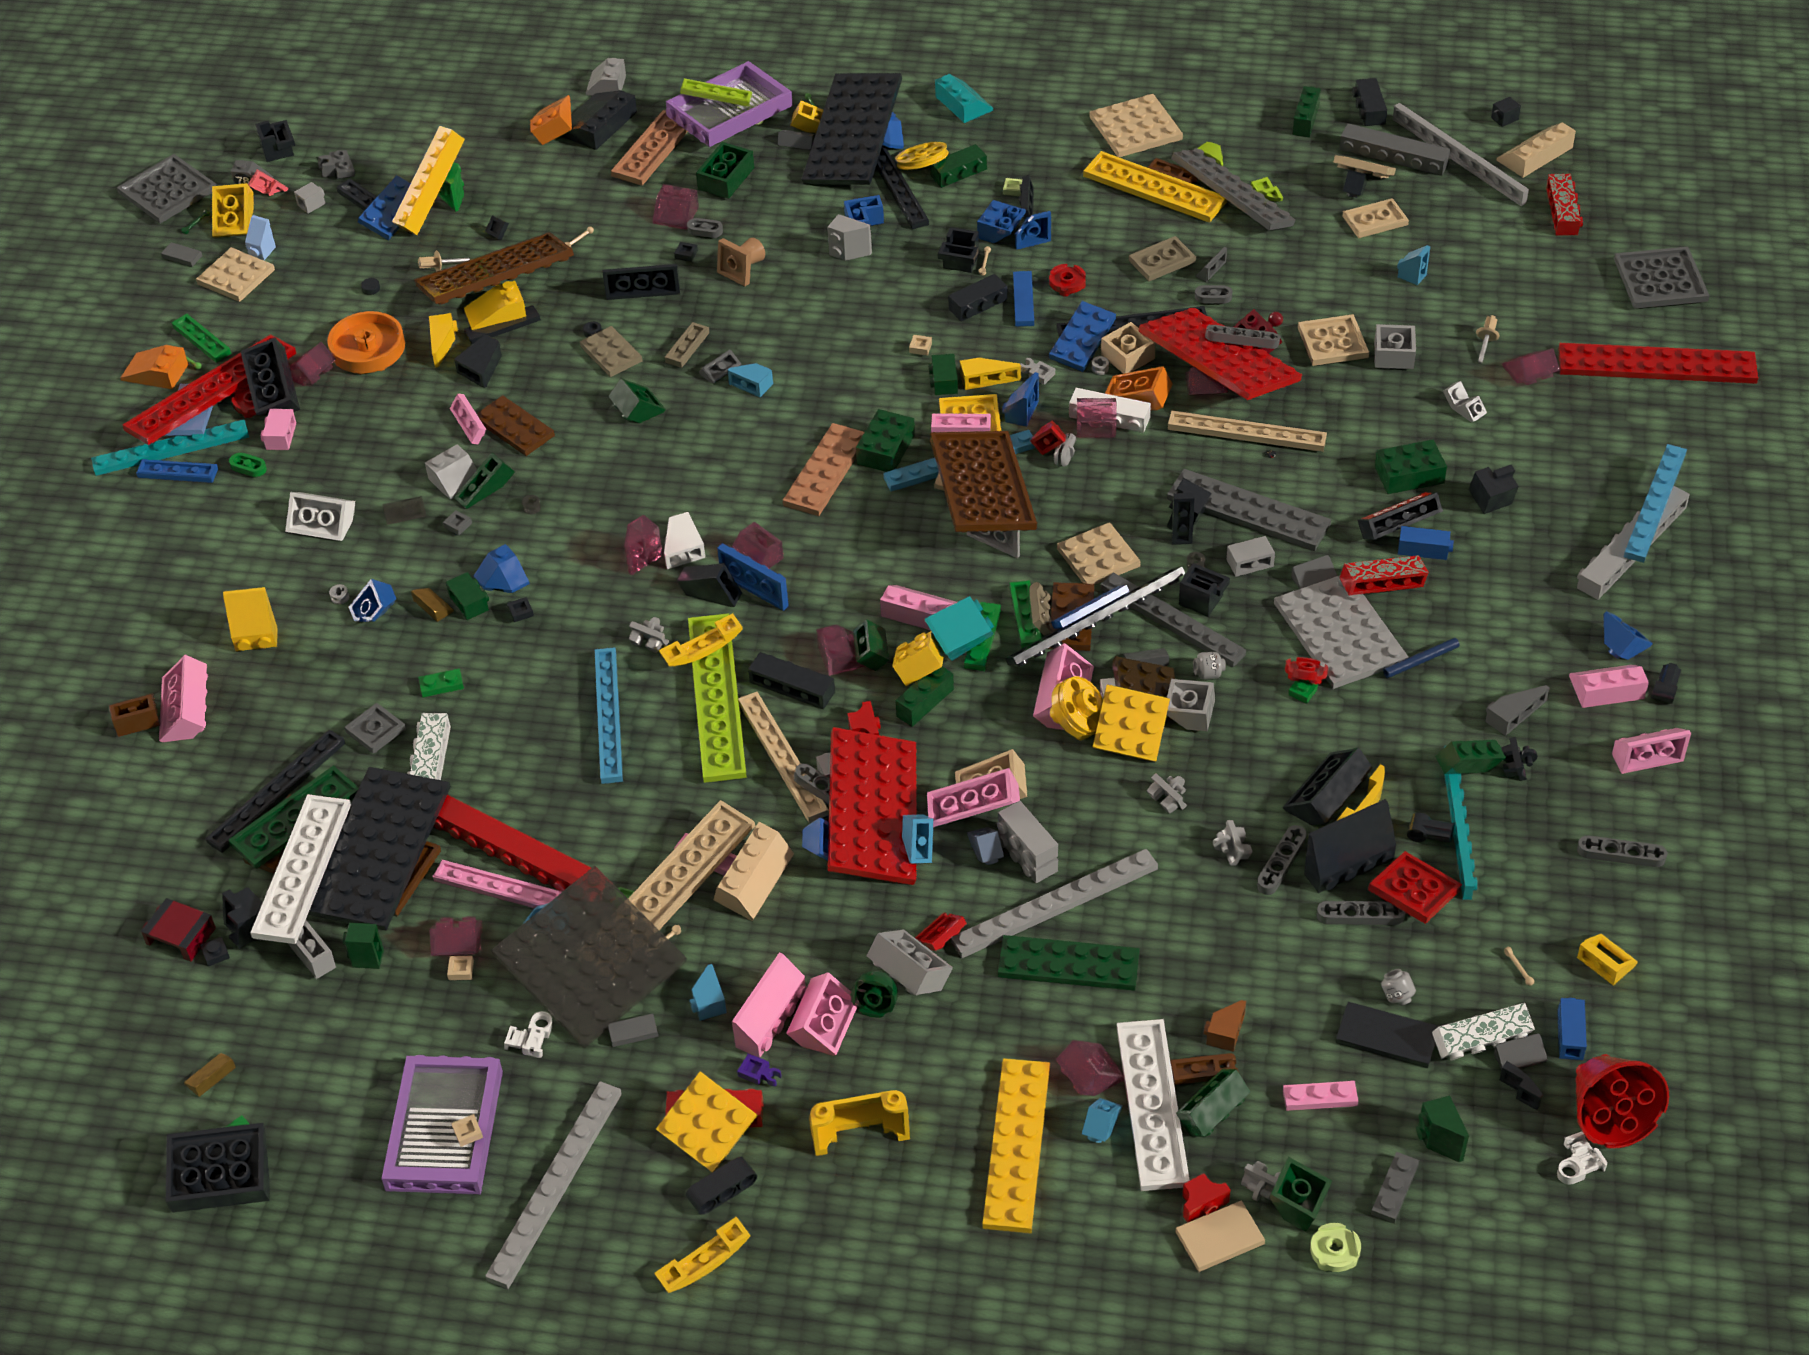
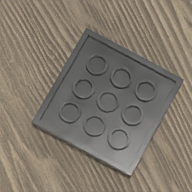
(166, 188)
(1661, 277)

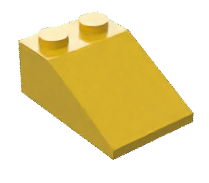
(231, 209)
(496, 306)
(250, 619)

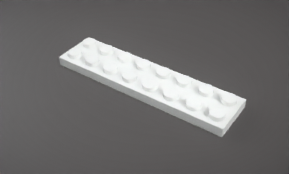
(300, 869)
(1152, 1105)

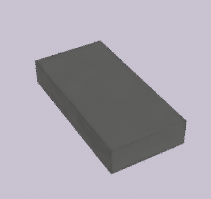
(181, 254)
(633, 1030)

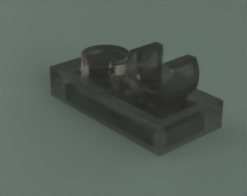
(404, 510)

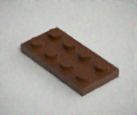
(515, 425)
(1067, 598)

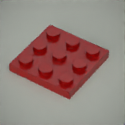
(1415, 887)

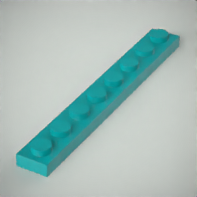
(169, 447)
(1461, 832)

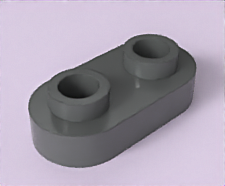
(705, 227)
(1213, 294)

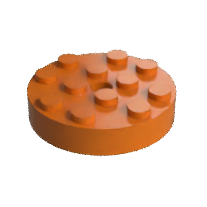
(377, 330)

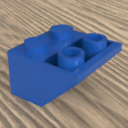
(998, 221)

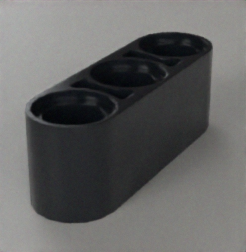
(721, 1185)

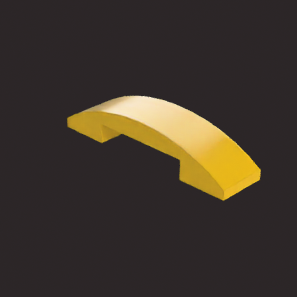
(703, 645)
(1374, 792)
(705, 1258)

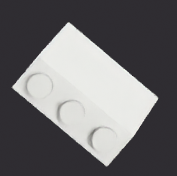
(319, 515)

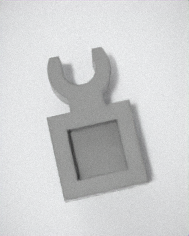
(1045, 371)

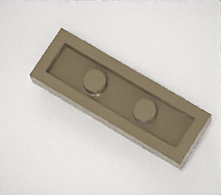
(687, 345)

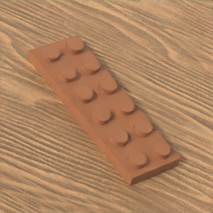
(649, 150)
(824, 470)

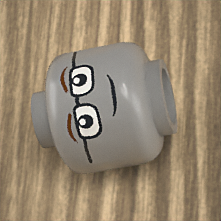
(1208, 665)
(1398, 987)

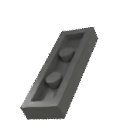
(1395, 1187)

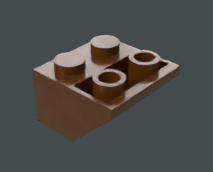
(134, 714)

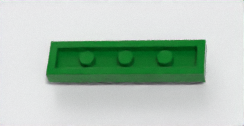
(201, 338)
(1022, 608)
(978, 656)

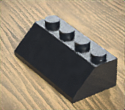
(641, 281)
(269, 377)
(1329, 786)

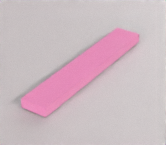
(493, 885)

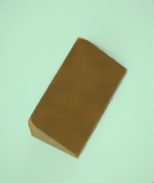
(431, 603)
(210, 1074)

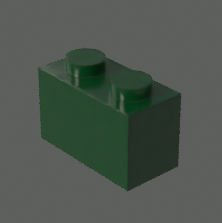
(944, 374)
(467, 595)
(871, 645)
(363, 945)

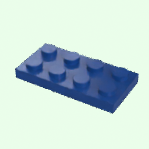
(382, 210)
(1082, 336)
(755, 577)

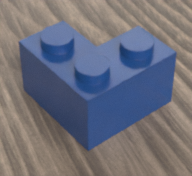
(866, 210)

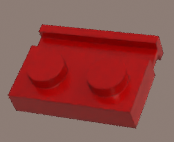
(941, 931)

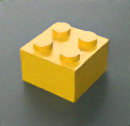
(918, 658)

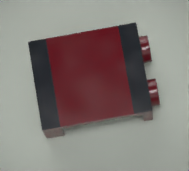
(179, 927)

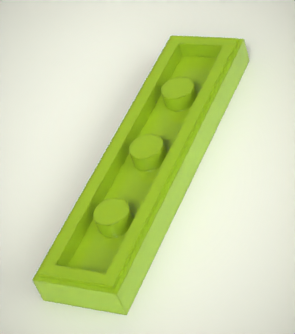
(716, 92)

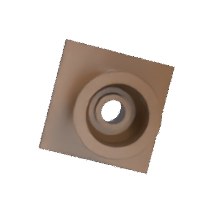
(736, 260)

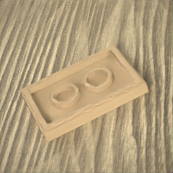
(1375, 218)
(1220, 1236)

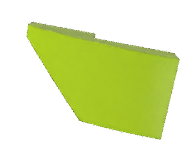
(1212, 150)
(1266, 188)

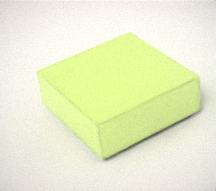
(1012, 187)

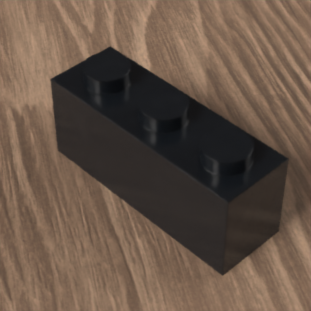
(1370, 102)
(977, 297)

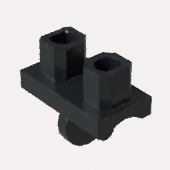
(1516, 767)

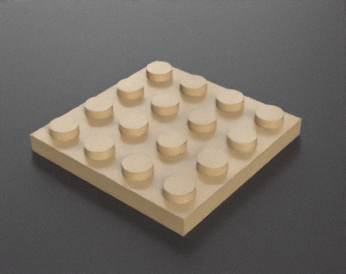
(1136, 125)

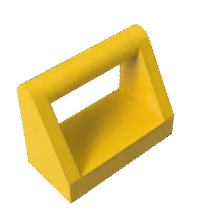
(1602, 963)

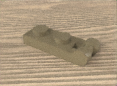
(1040, 608)

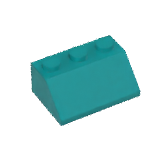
(960, 98)

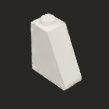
(682, 541)

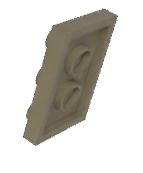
(1162, 258)
(611, 351)

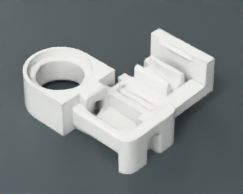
(533, 1038)
(1582, 1159)

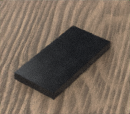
(1387, 1034)

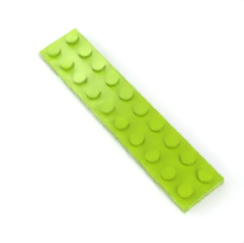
(717, 708)

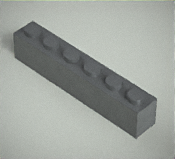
(1394, 149)

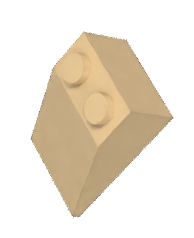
(997, 763)

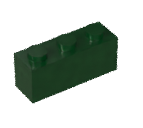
(1306, 111)
(959, 166)
(924, 695)
(1470, 756)
(1213, 1103)

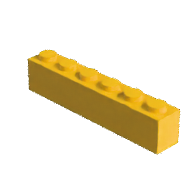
(428, 180)

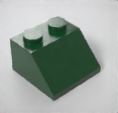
(635, 401)
(1442, 1128)
(1299, 1193)

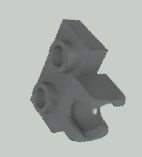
(336, 162)

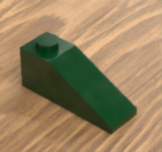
(486, 480)

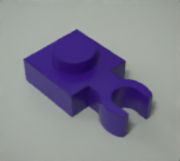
(757, 1069)

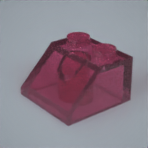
(675, 206)
(311, 364)
(1532, 366)
(1096, 417)
(837, 649)
(1089, 1067)

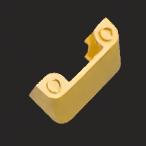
(878, 1108)

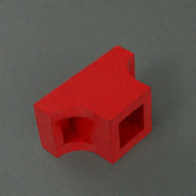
(864, 720)
(1203, 1197)

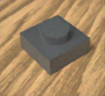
(457, 522)

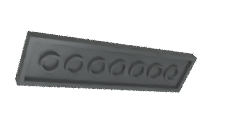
(1233, 189)
(1259, 512)

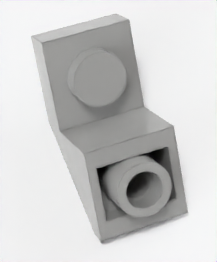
(1458, 399)

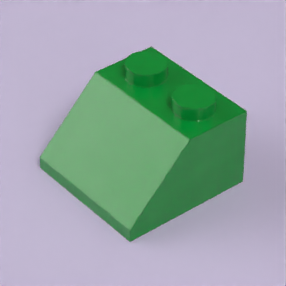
(452, 188)

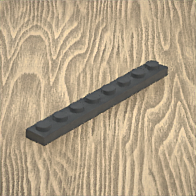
(1180, 623)

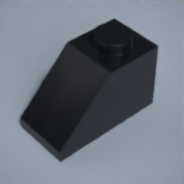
(1355, 183)

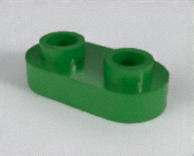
(248, 464)

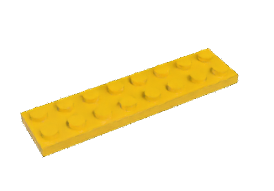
(1155, 186)
(1016, 1146)

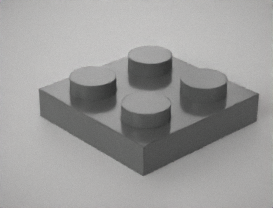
(375, 728)

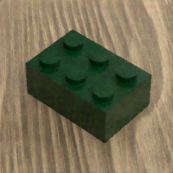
(725, 170)
(885, 441)
(1410, 466)

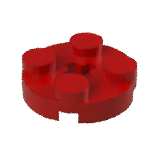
(1075, 275)
(241, 402)
(1306, 669)

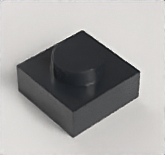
(496, 227)
(686, 251)
(520, 609)
(215, 951)

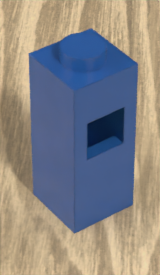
(1425, 543)
(1572, 1029)

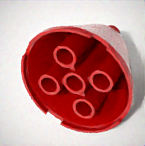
(1619, 1100)

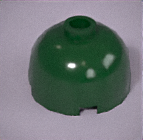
(874, 994)

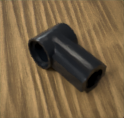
(1666, 686)
(1423, 828)

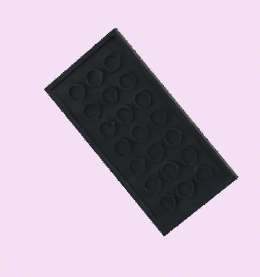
(852, 129)
(378, 847)

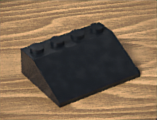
(601, 118)
(1350, 847)
(217, 1168)

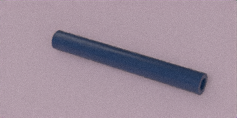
(1421, 658)

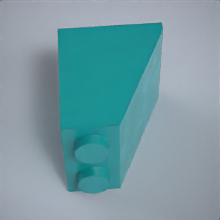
(960, 627)

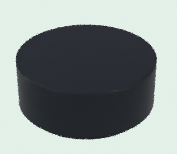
(370, 286)
(591, 328)

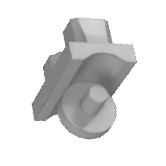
(649, 630)
(1173, 798)
(1230, 841)
(1259, 1180)

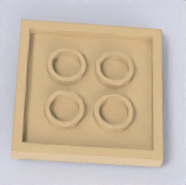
(1364, 166)
(235, 274)
(1333, 340)
(1098, 554)

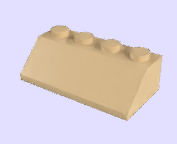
(1539, 149)
(754, 872)

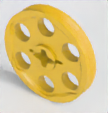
(921, 155)

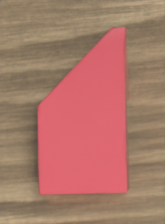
(266, 184)

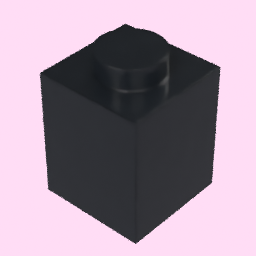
(1505, 111)

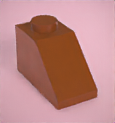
(1225, 1026)

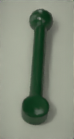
(185, 230)

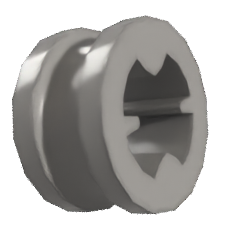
(1100, 370)
(339, 589)

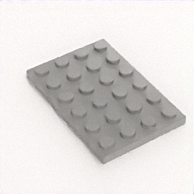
(1340, 631)

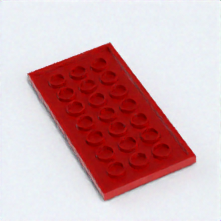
(1238, 367)
(867, 801)

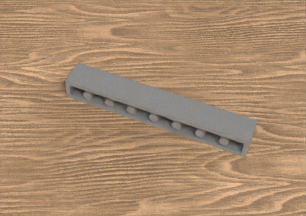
(1610, 563)

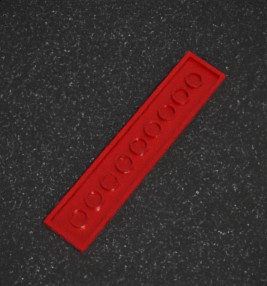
(1658, 363)
(193, 398)

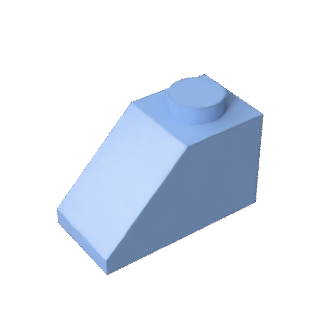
(259, 238)

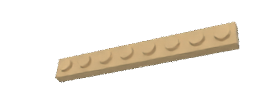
(1247, 431)
(780, 754)

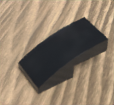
(1527, 1089)

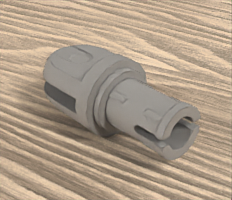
(1065, 451)

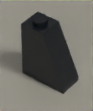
(479, 360)
(710, 584)

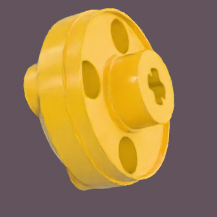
(1076, 707)

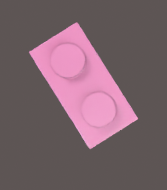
(278, 429)

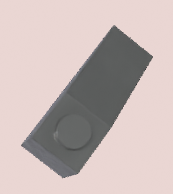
(1515, 708)

